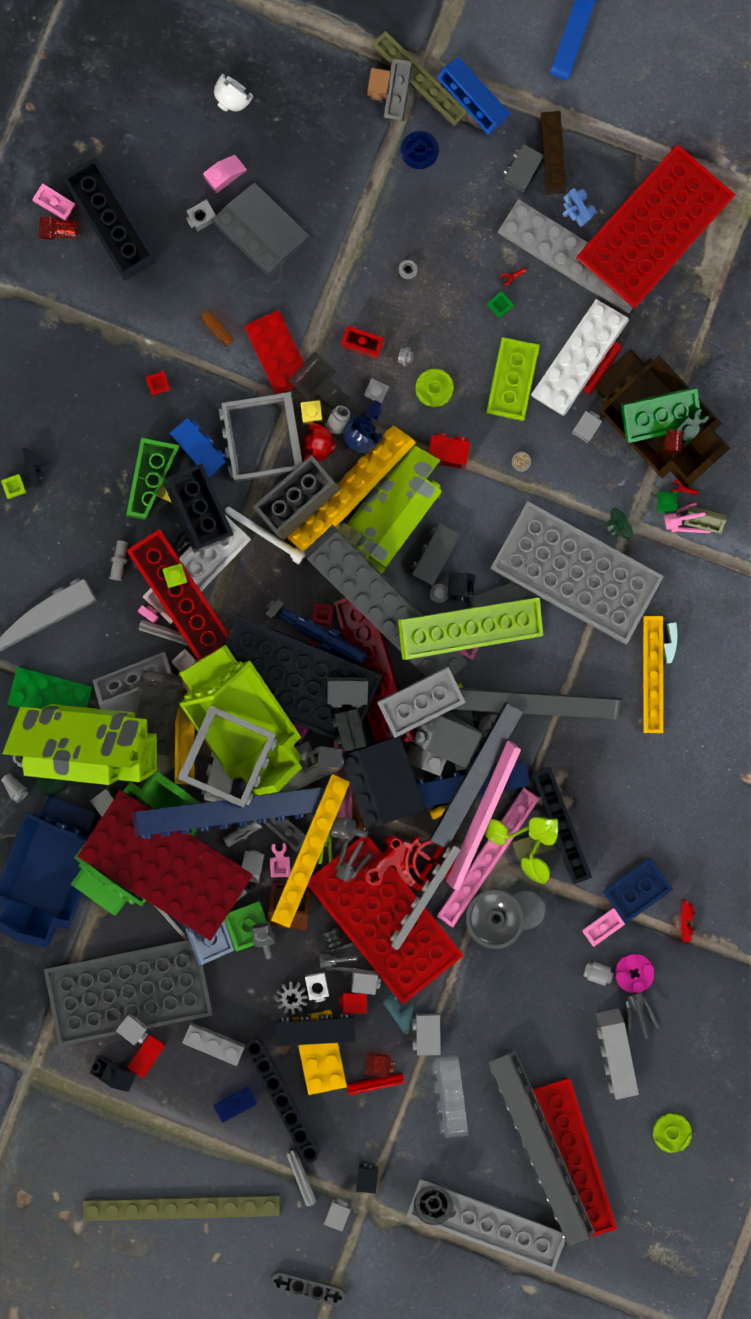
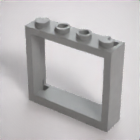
(228, 434)
(261, 763)

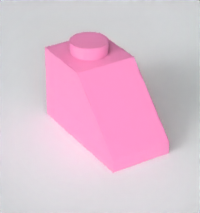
(224, 173)

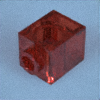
(379, 1065)

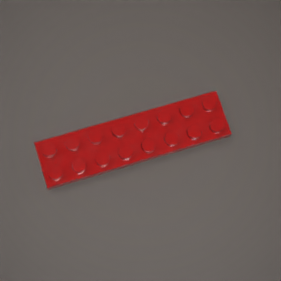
(569, 1131)

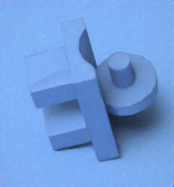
(576, 209)

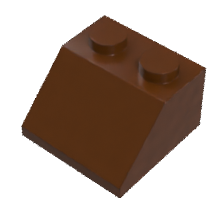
(301, 916)

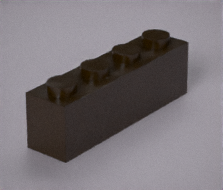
(553, 152)

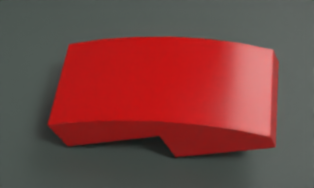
(686, 914)

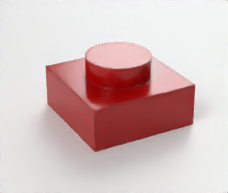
(158, 383)

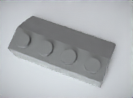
(120, 688)

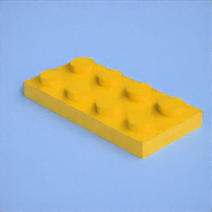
(322, 1064)

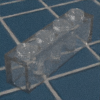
(451, 1096)

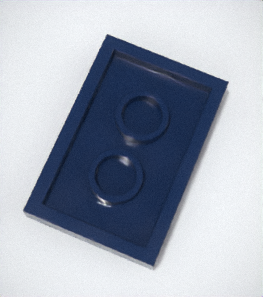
(637, 890)

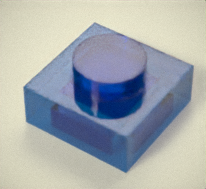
(374, 411)

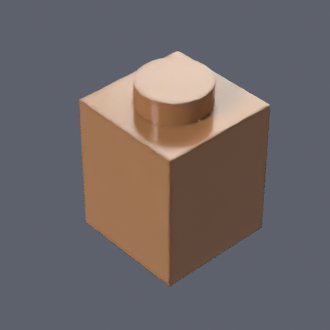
(378, 84)

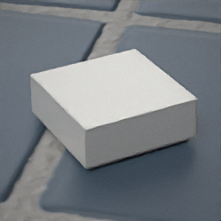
(183, 660)

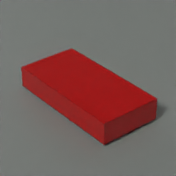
(146, 1056)

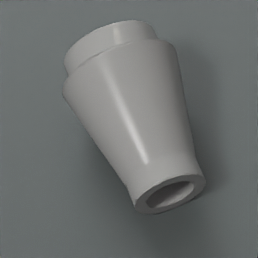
(15, 789)

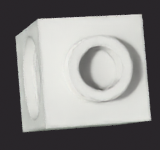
(317, 978)

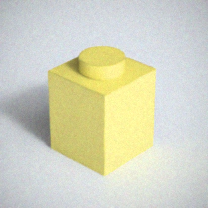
(311, 412)

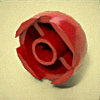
(318, 443)

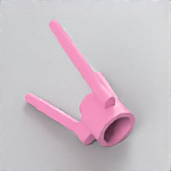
(673, 520)

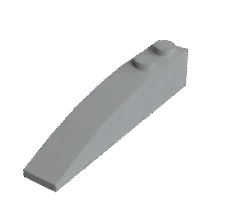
(56, 607)

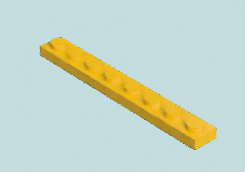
(310, 851)

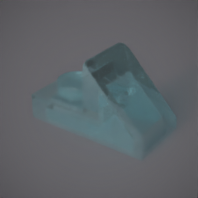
(402, 1018)

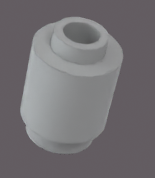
(338, 419)
(598, 973)

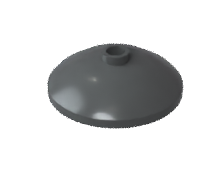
(482, 922)

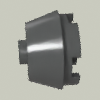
(433, 1205)

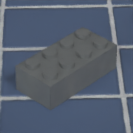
(297, 497)

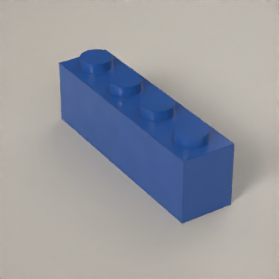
(473, 95)

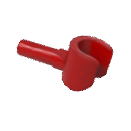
(512, 276)
(683, 488)

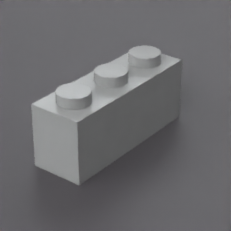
(213, 1044)

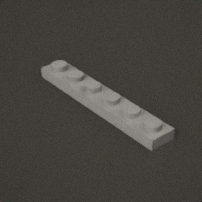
(419, 903)

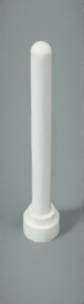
(296, 554)

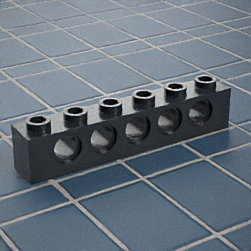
(567, 839)

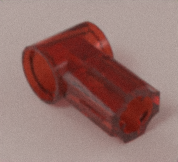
(52, 228)
(673, 441)

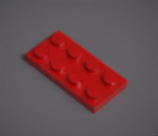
(275, 350)

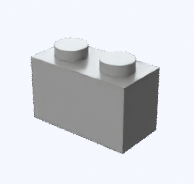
(428, 1034)

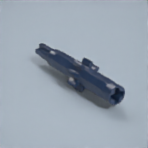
(329, 639)

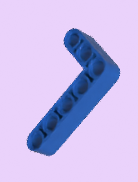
(572, 39)

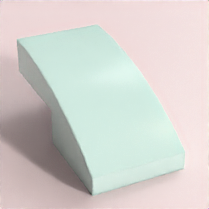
(670, 648)

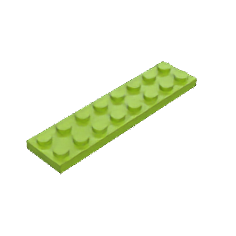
(470, 628)

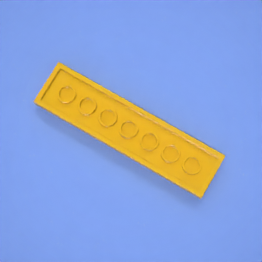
(354, 486)

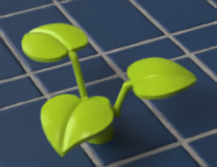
(540, 829)

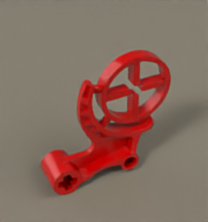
(397, 855)

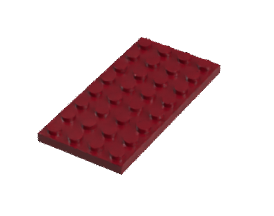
(167, 871)

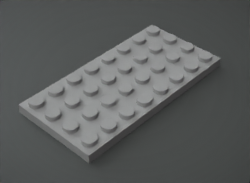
(576, 572)

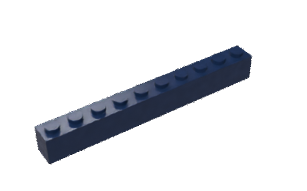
(224, 813)

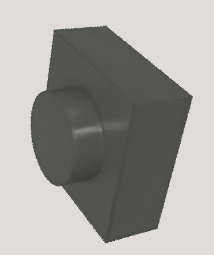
(273, 608)

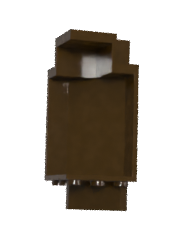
(635, 380)

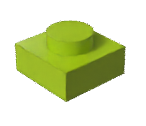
(13, 486)
(175, 575)

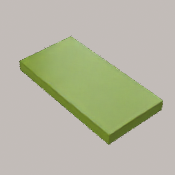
(512, 379)

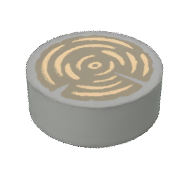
(521, 461)

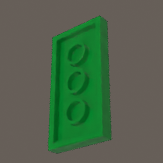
(656, 414)
(40, 690)

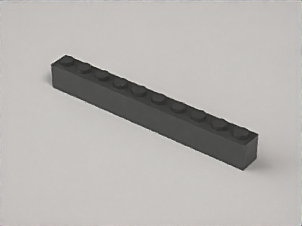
(541, 1147)

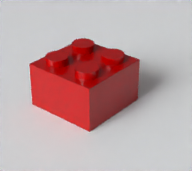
(450, 451)

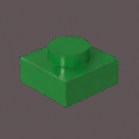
(500, 305)
(667, 502)

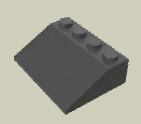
(260, 229)

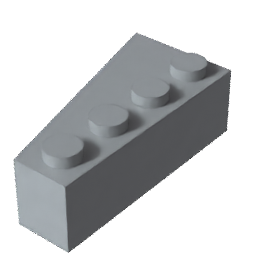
(617, 1054)

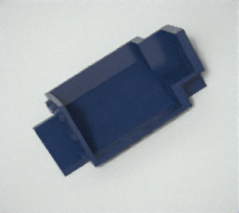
(40, 871)

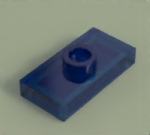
(235, 1104)

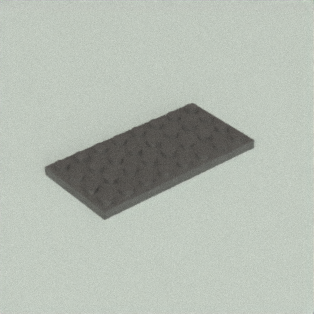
(151, 983)

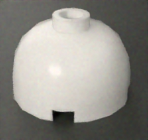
(231, 94)

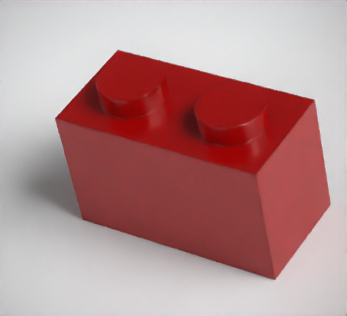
(362, 342)

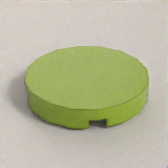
(434, 388)
(672, 1132)

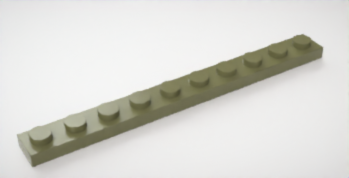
(181, 1207)

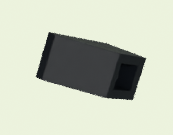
(112, 1073)

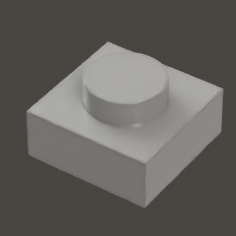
(376, 391)

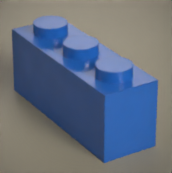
(199, 447)

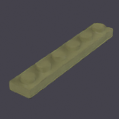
(422, 80)

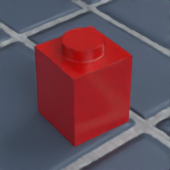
(353, 1002)

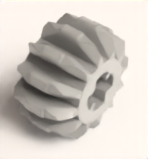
(295, 1004)

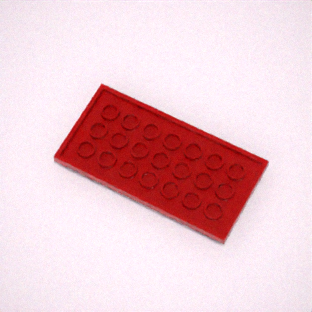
(655, 226)
(374, 913)

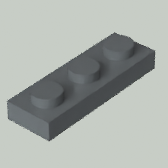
(398, 89)

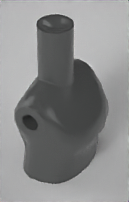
(346, 829)
(263, 937)

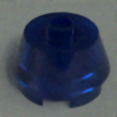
(419, 150)

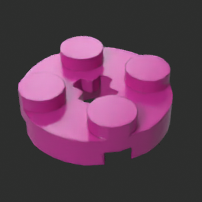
(645, 971)

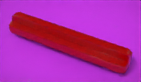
(374, 1084)

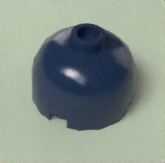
(361, 435)

